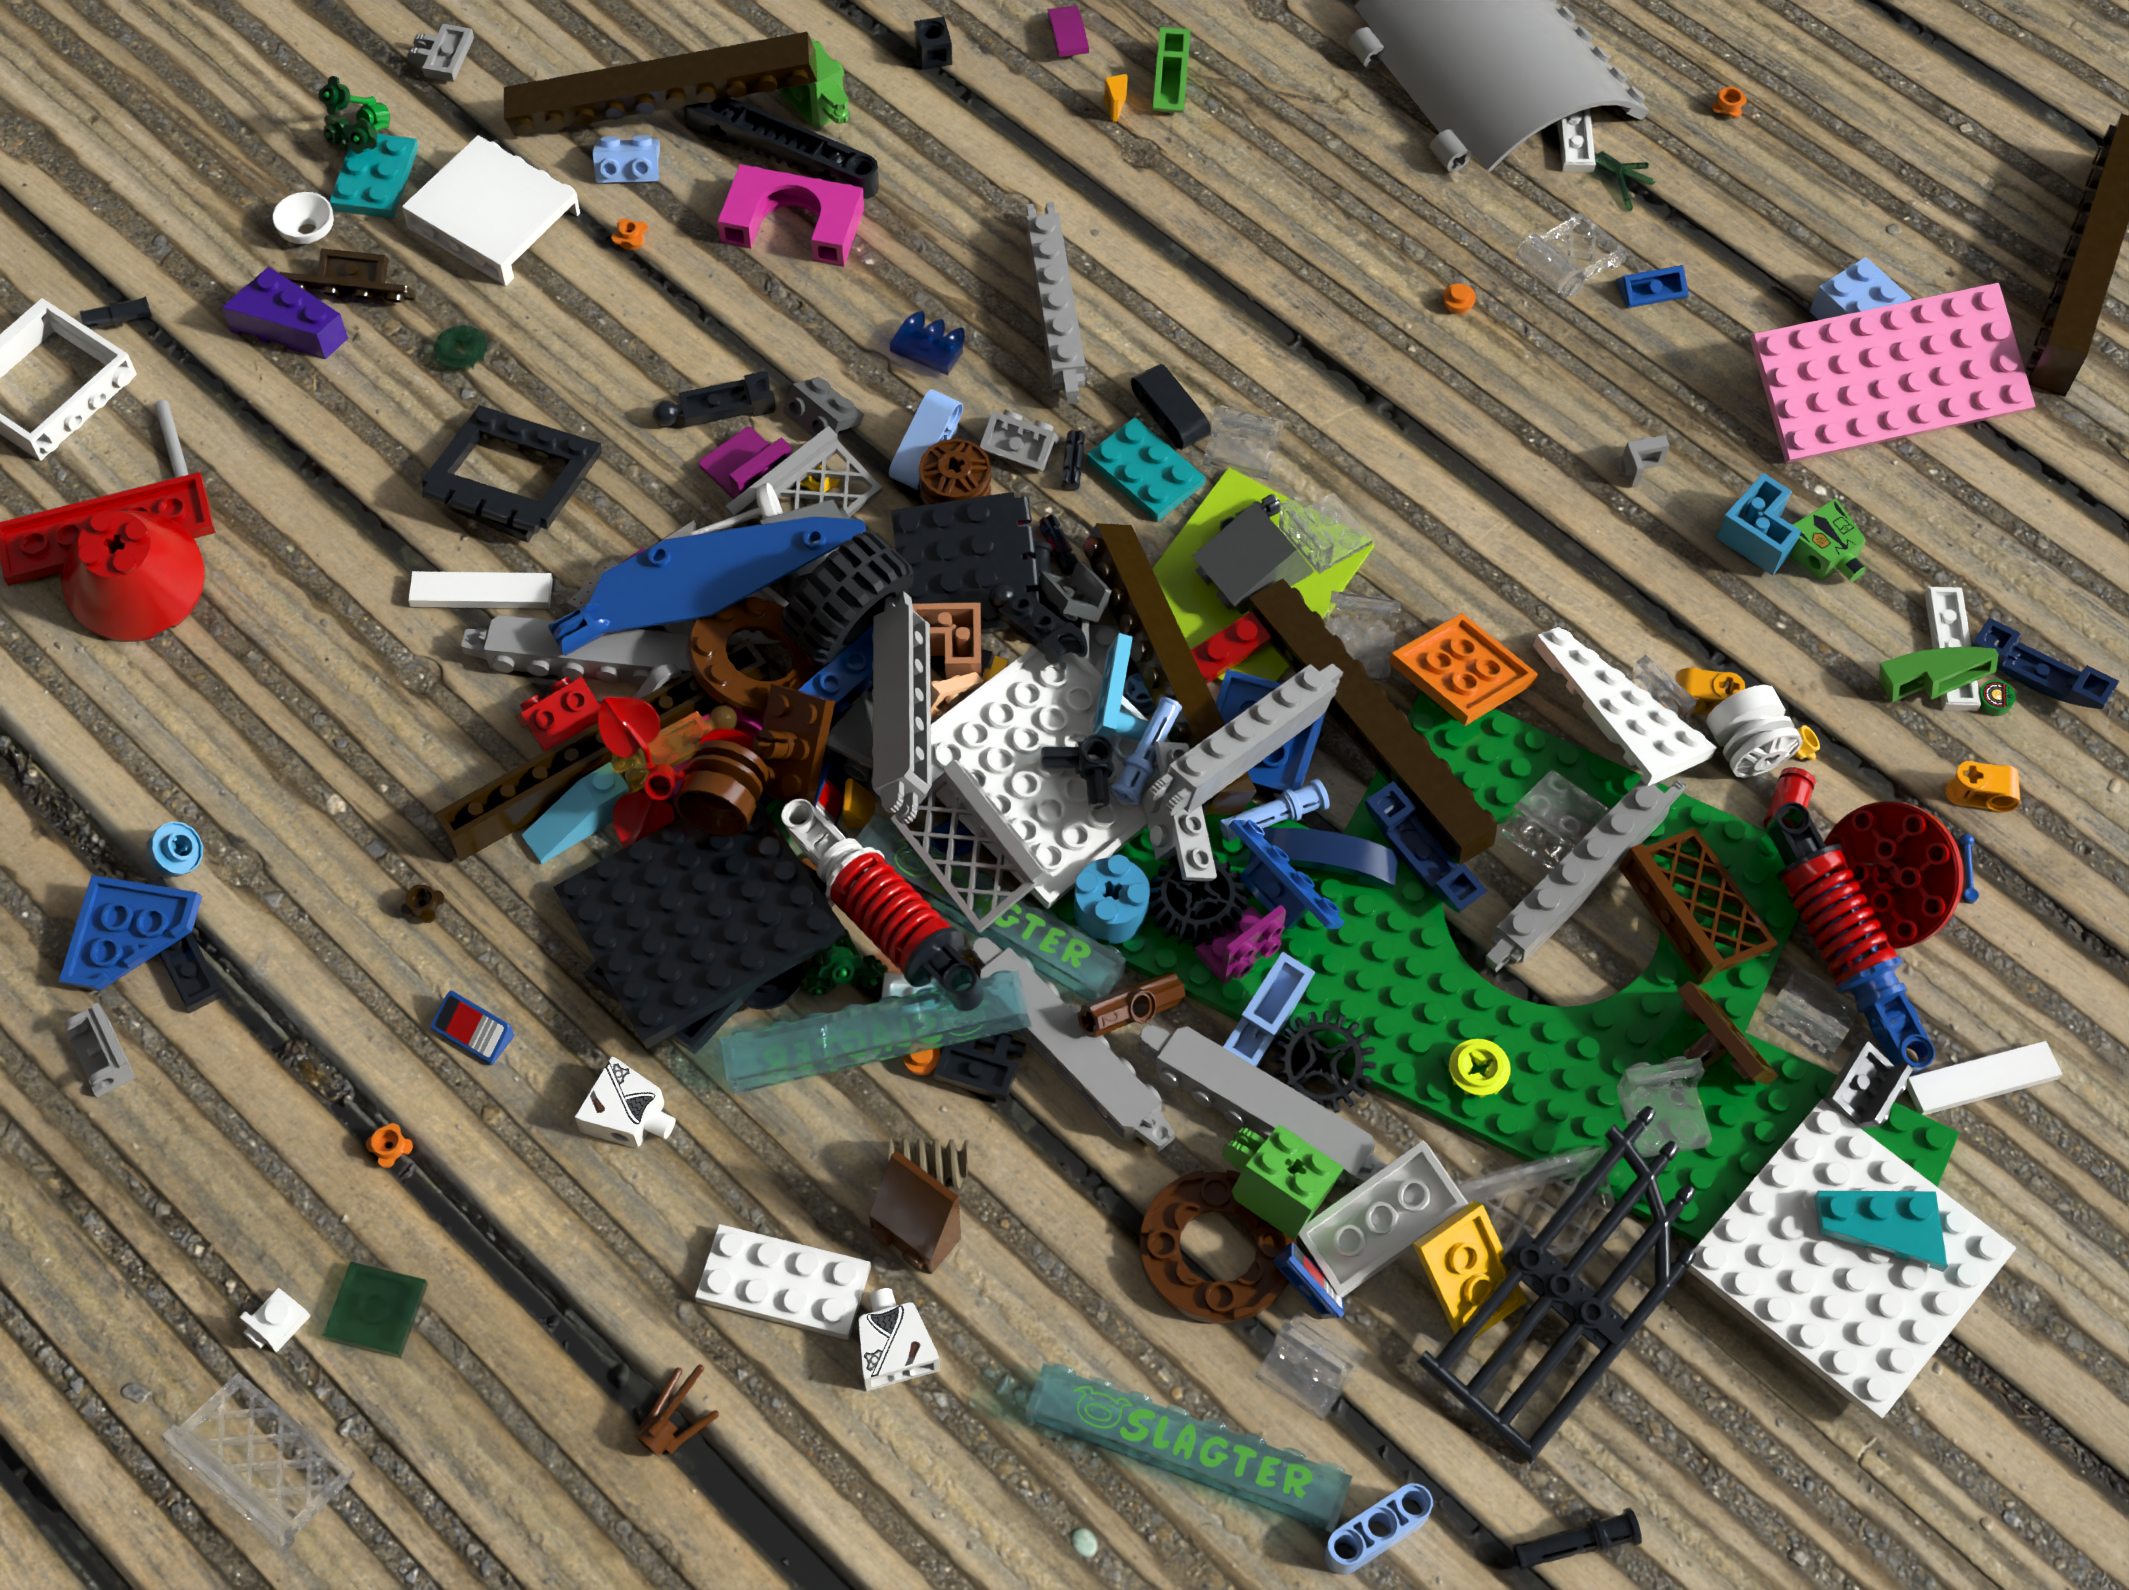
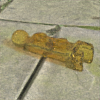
(673, 744)

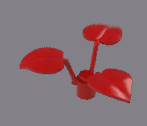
(625, 728)

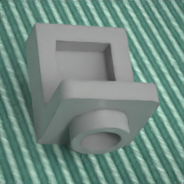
(1643, 454)

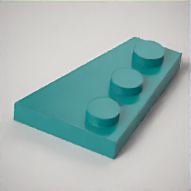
(1888, 1220)

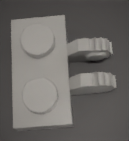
(441, 54)

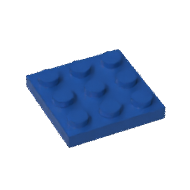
(1289, 763)

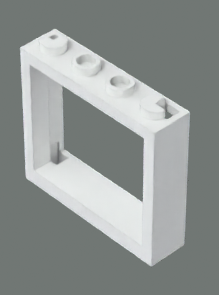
(26, 335)

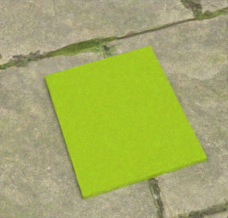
(1195, 603)

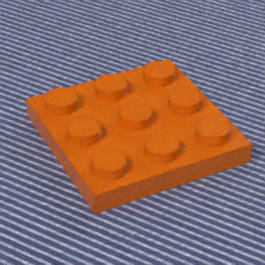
(1463, 669)

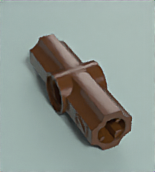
(1131, 1004)

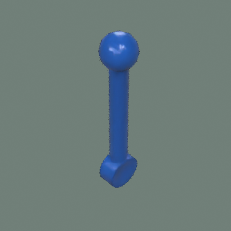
(1970, 894)

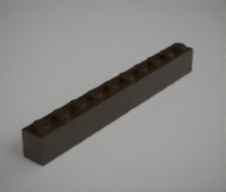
(660, 84)
(1160, 648)
(1377, 726)
(540, 782)

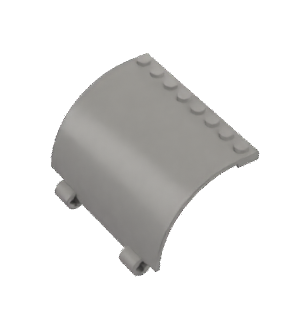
(1490, 69)

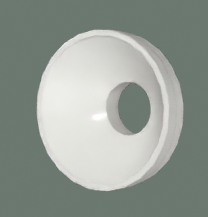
(301, 210)

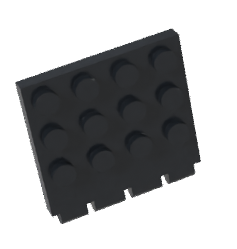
(967, 549)

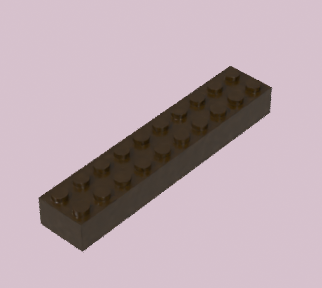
(2087, 268)

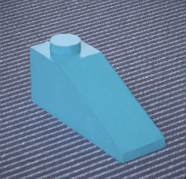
(576, 814)

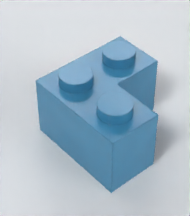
(1756, 528)

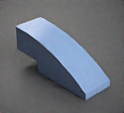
(1269, 1010)

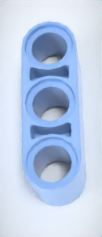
(931, 424)
(1392, 1515)

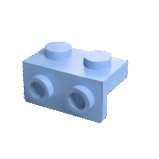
(626, 159)

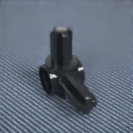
(1093, 771)

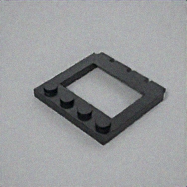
(499, 505)

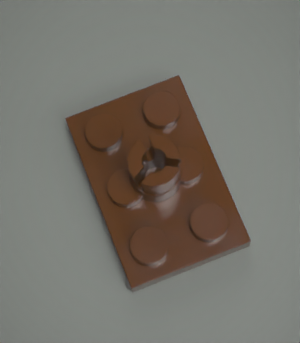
(793, 742)
(1722, 1038)

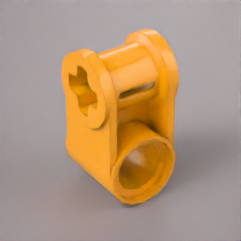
(1708, 687)
(1988, 786)

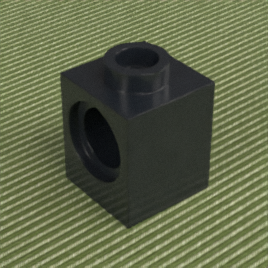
(933, 42)

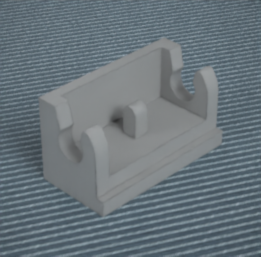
(99, 1050)

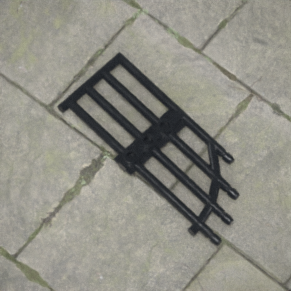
(1569, 1296)

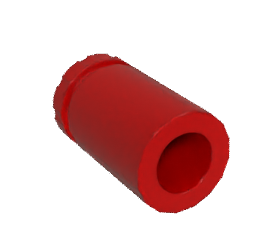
(1793, 786)

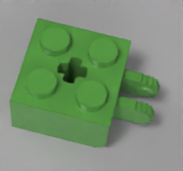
(824, 99)
(1280, 1177)

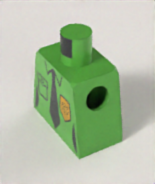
(1829, 543)

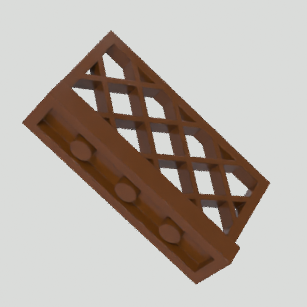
(1675, 912)

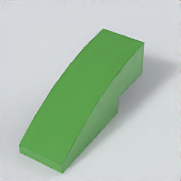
(1171, 70)
(1936, 670)

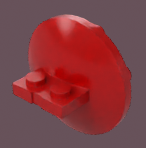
(1903, 867)

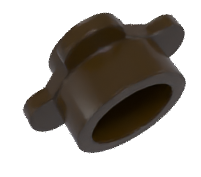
(419, 894)

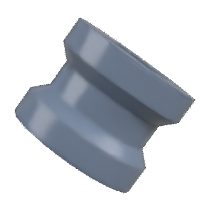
(1133, 689)

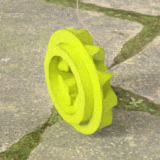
(1481, 1053)

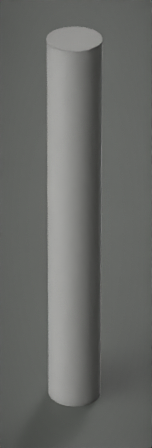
(171, 438)

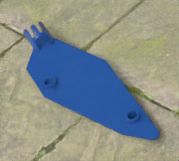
(699, 576)

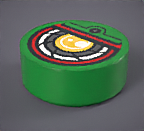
(1996, 697)

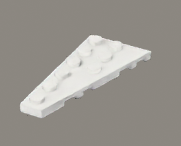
(1625, 713)

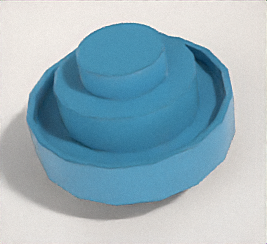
(174, 849)

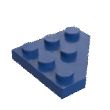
(123, 928)

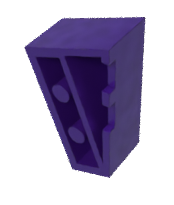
(285, 314)

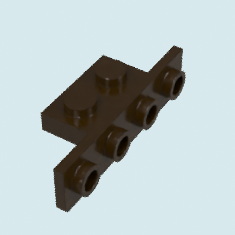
(352, 273)

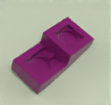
(1068, 31)

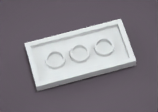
(1382, 1218)
(783, 1282)

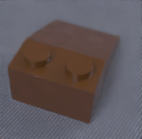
(915, 1214)

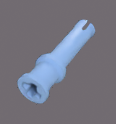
(1140, 764)
(1289, 806)

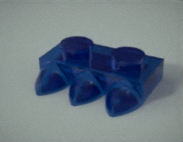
(928, 344)

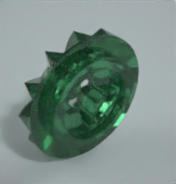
(467, 337)

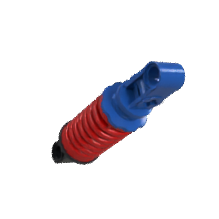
(1847, 941)

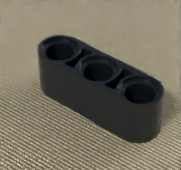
(1170, 406)

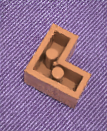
(954, 634)

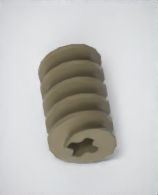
(936, 1161)

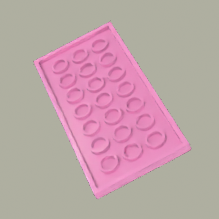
(1892, 372)

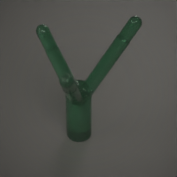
(1620, 169)

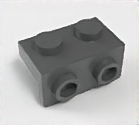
(817, 405)
(1078, 596)
(1867, 1086)

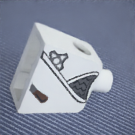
(623, 1107)
(894, 1343)

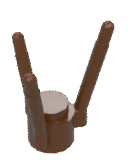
(657, 1431)

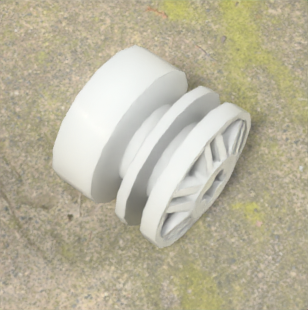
(1754, 731)

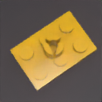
(1465, 1266)

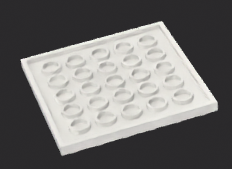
(1000, 742)
(1834, 1305)

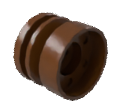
(954, 472)
(721, 788)

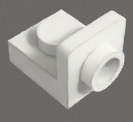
(274, 1321)

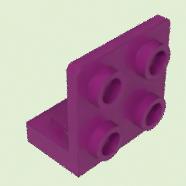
(743, 461)
(1236, 953)

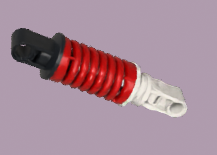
(885, 907)

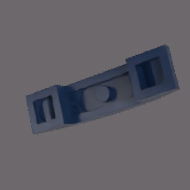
(2044, 673)
(1420, 850)
(1335, 853)

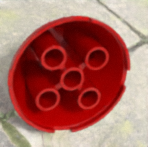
(132, 575)

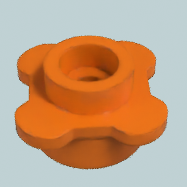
(1729, 102)
(629, 234)
(383, 1136)

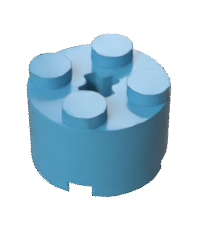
(1111, 899)

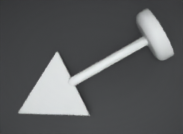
(768, 507)

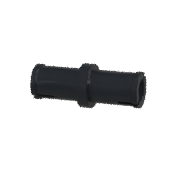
(116, 313)

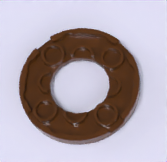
(716, 673)
(1171, 1278)

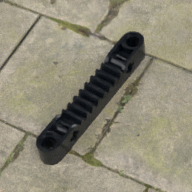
(784, 142)

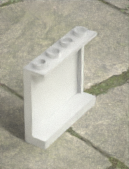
(488, 207)

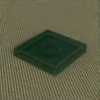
(375, 1309)

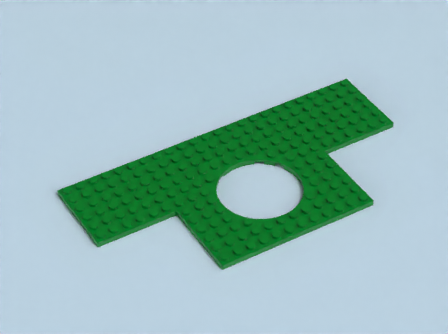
(1421, 999)

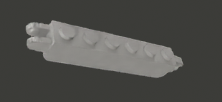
(1055, 302)
(615, 657)
(901, 708)
(1246, 739)
(1580, 873)
(1082, 1062)
(1257, 1099)

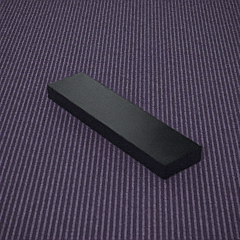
(189, 969)

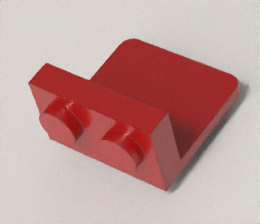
(560, 714)

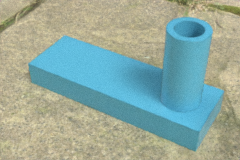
(1108, 715)

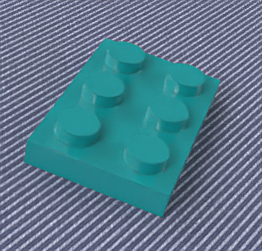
(375, 178)
(1146, 469)

